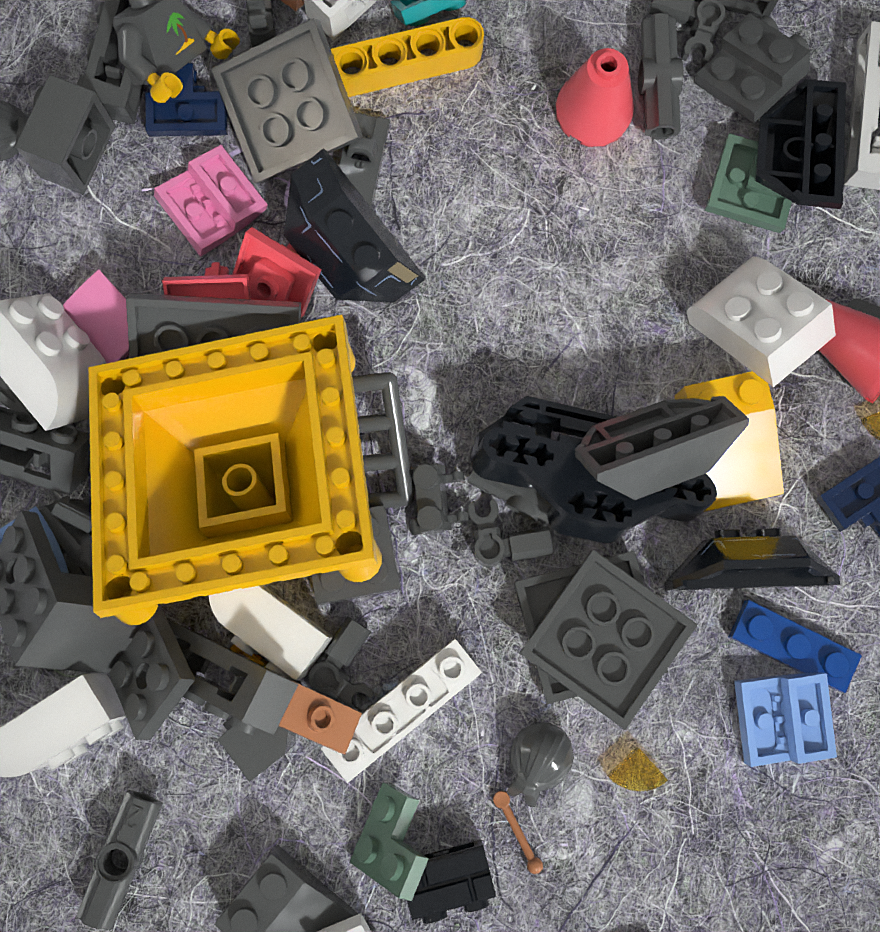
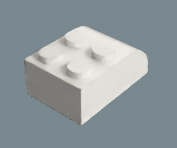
(764, 319)
(46, 359)
(271, 627)
(60, 726)

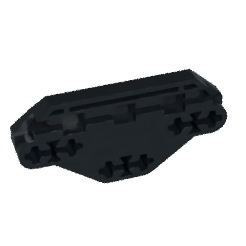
(578, 501)

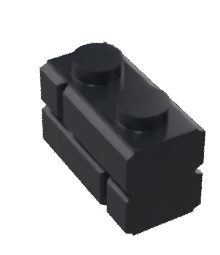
(453, 880)

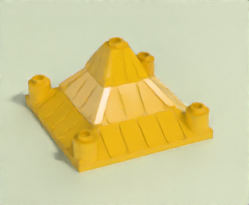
(226, 469)

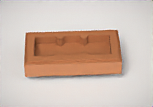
(320, 719)

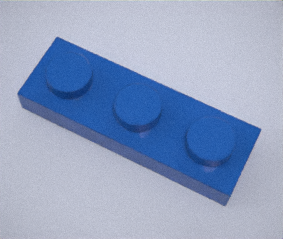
(794, 645)

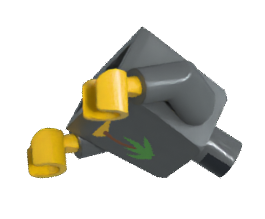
(161, 39)

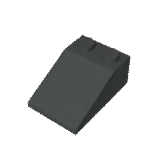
(284, 899)

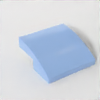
(785, 719)

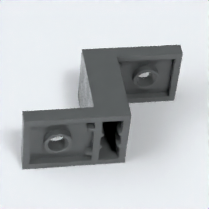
(53, 626)

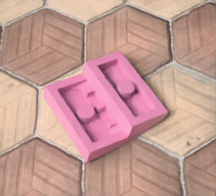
(210, 200)
(102, 314)

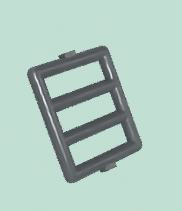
(393, 422)

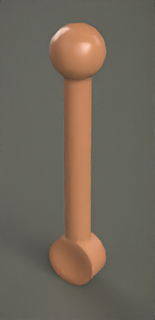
(502, 800)

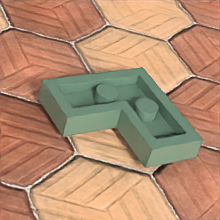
(737, 193)
(381, 846)

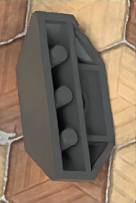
(661, 444)

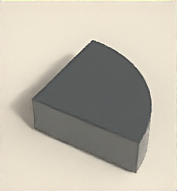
(74, 512)

